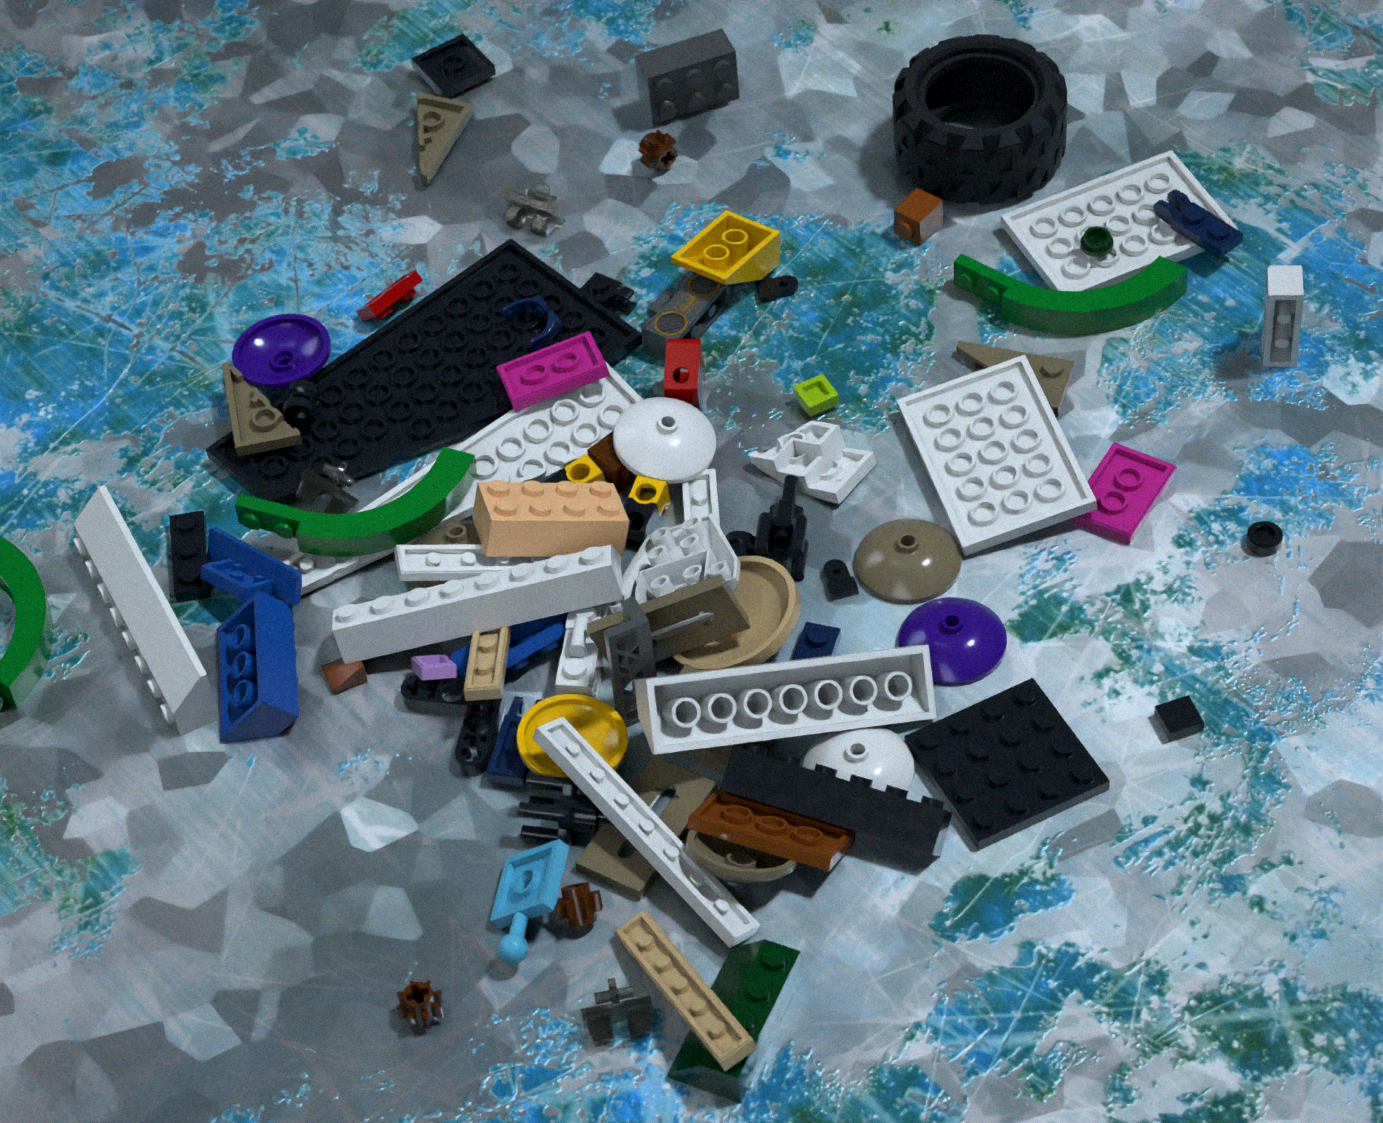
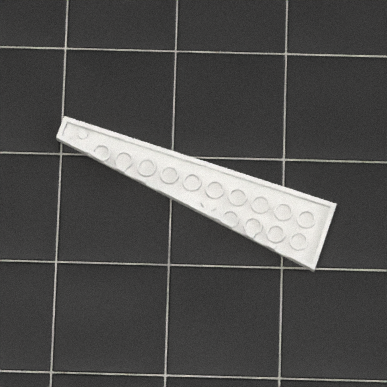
(511, 449)

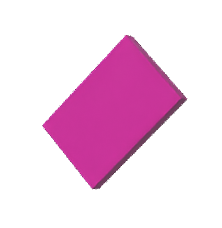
(552, 371)
(1126, 492)

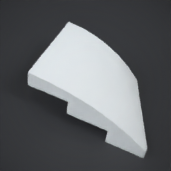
(818, 460)

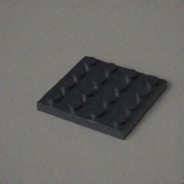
(1006, 763)

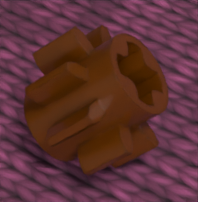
(657, 150)
(579, 904)
(420, 1004)

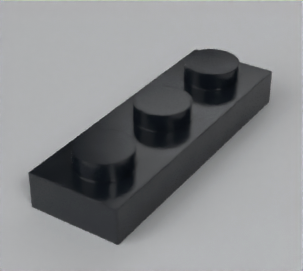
(189, 552)

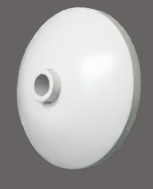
(664, 452)
(882, 759)

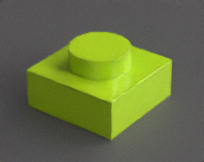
(816, 395)

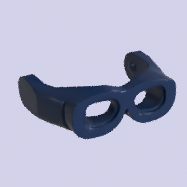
(538, 306)

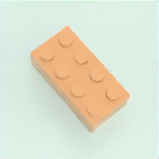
(548, 518)

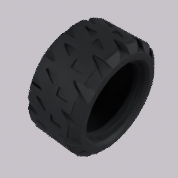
(980, 163)

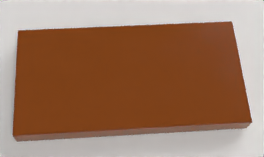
(772, 830)

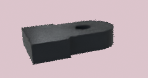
(772, 288)
(838, 580)

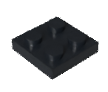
(453, 66)

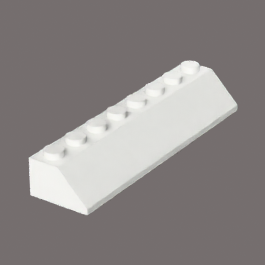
(478, 603)
(145, 615)
(786, 699)

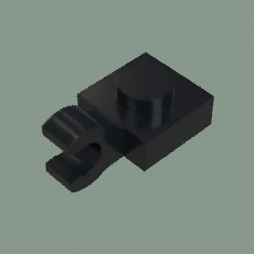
(610, 293)

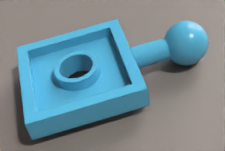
(527, 891)

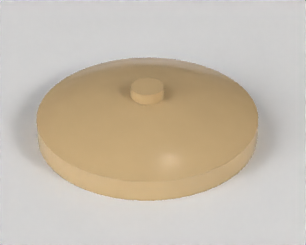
(773, 610)

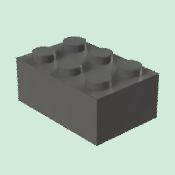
(687, 76)

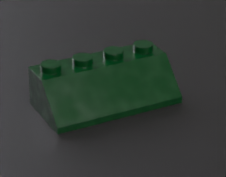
(756, 989)

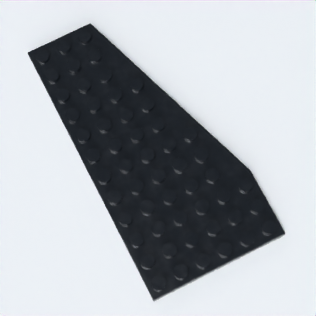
(427, 374)

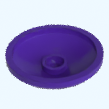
(281, 350)
(960, 652)

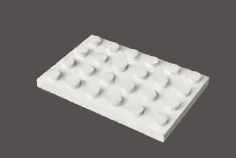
(1121, 203)
(996, 455)

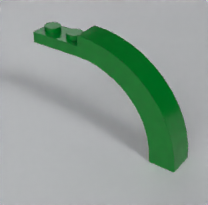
(1076, 311)
(371, 529)
(34, 626)

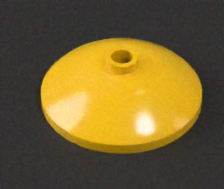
(591, 719)

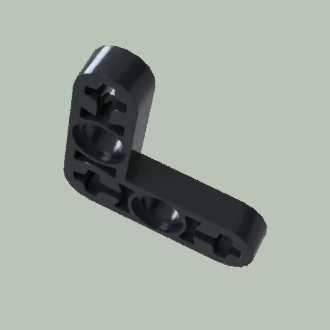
(472, 712)

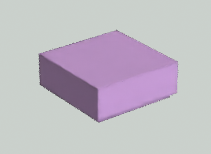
(433, 667)

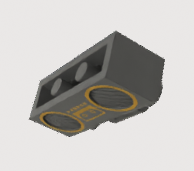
(684, 312)

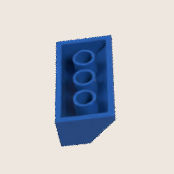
(257, 670)

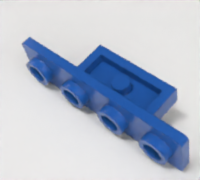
(245, 569)
(524, 640)

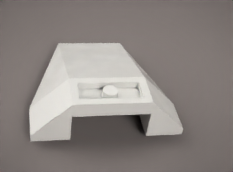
(676, 560)

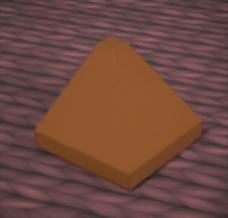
(344, 676)

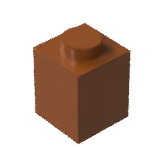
(918, 216)

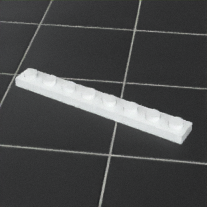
(646, 831)

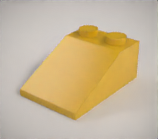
(731, 250)

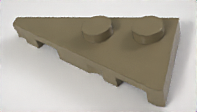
(440, 126)
(1050, 372)
(254, 421)

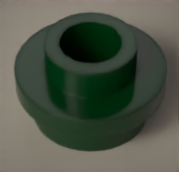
(1096, 242)

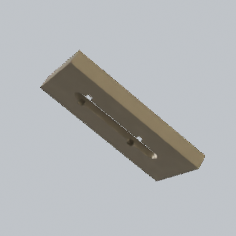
(706, 596)
(635, 874)

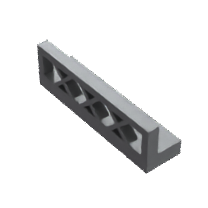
(638, 651)

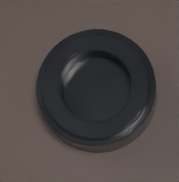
(1264, 538)

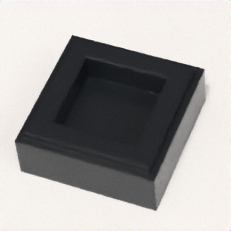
(1179, 718)

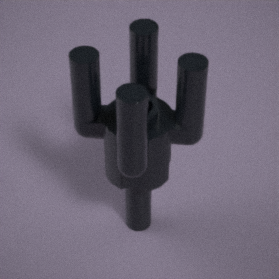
(784, 529)
(571, 812)

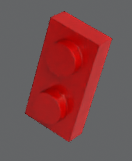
(399, 290)

